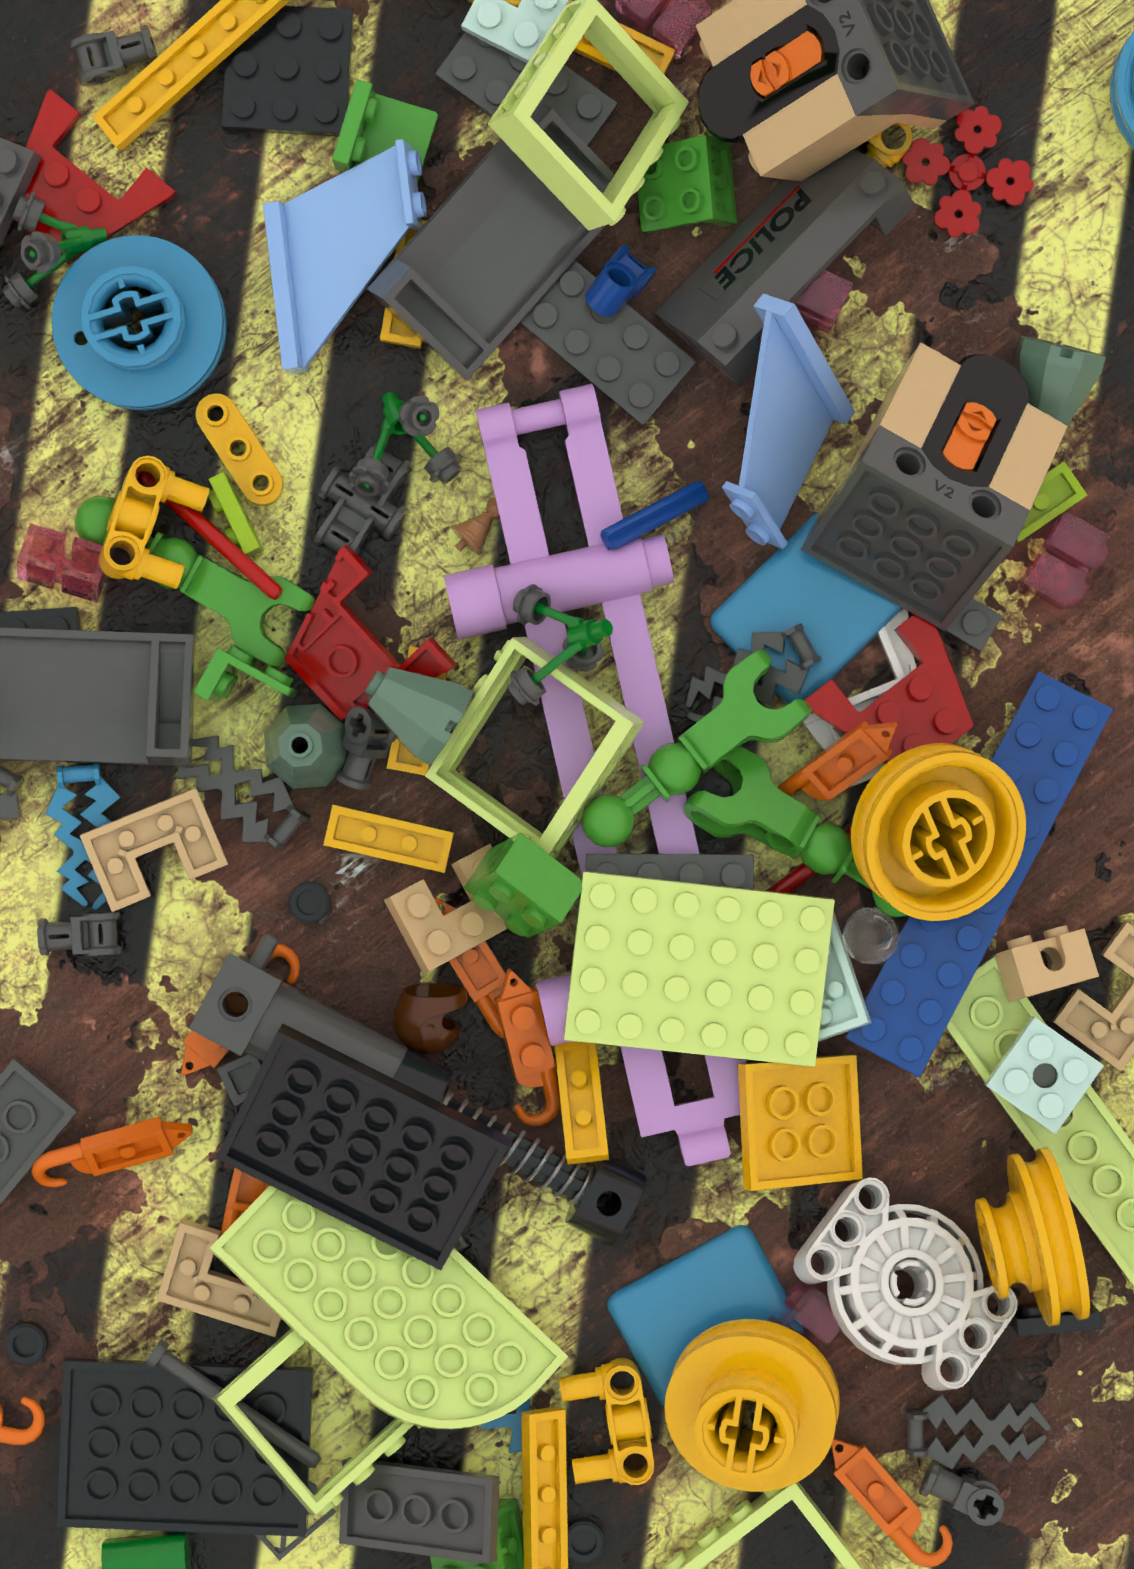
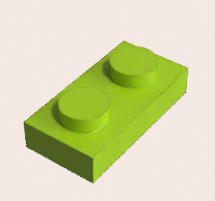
(1056, 495)
(226, 500)

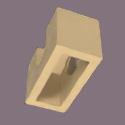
(1067, 957)

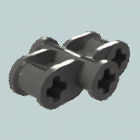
(354, 515)

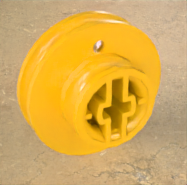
(938, 831)
(1036, 1239)
(761, 1365)

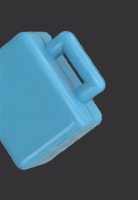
(798, 589)
(690, 1294)

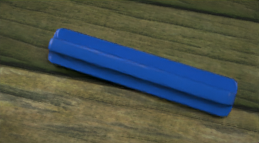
(654, 515)

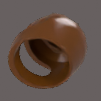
(421, 1019)

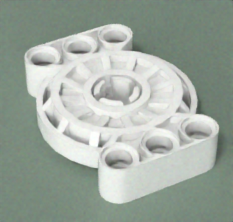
(945, 1277)

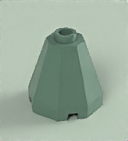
(1057, 375)
(418, 709)
(324, 754)

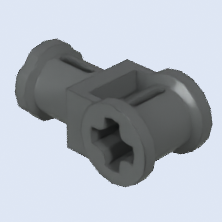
(111, 54)
(364, 745)
(88, 934)
(962, 1493)

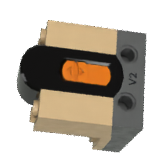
(823, 77)
(938, 484)

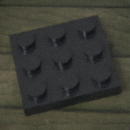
(291, 74)

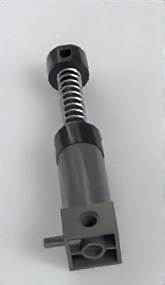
(276, 1003)

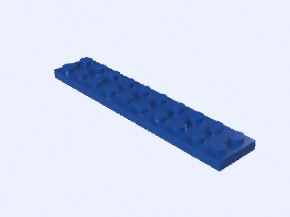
(938, 958)

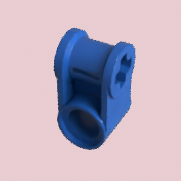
(618, 283)

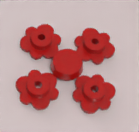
(967, 171)

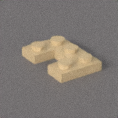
(118, 843)
(437, 937)
(1104, 1031)
(196, 1288)

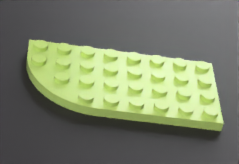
(399, 1331)

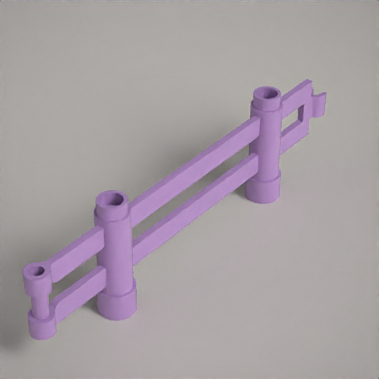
(577, 579)

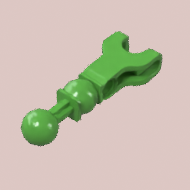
(208, 583)
(677, 766)
(775, 820)

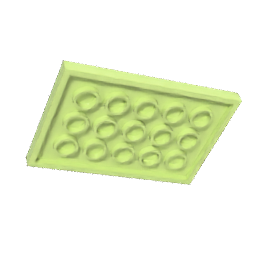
(698, 969)

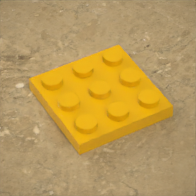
(800, 1122)

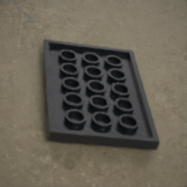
(363, 1147)
(168, 1459)

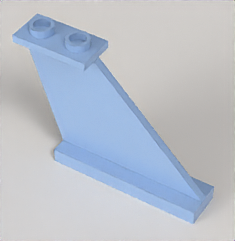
(334, 244)
(787, 422)

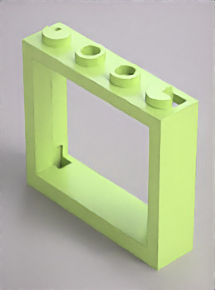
(538, 151)
(487, 695)
(354, 1471)
(748, 1516)

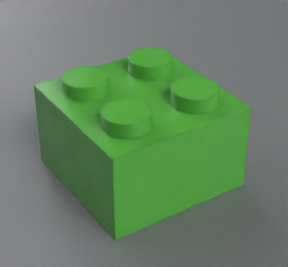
(524, 886)

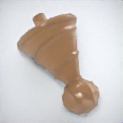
(475, 530)

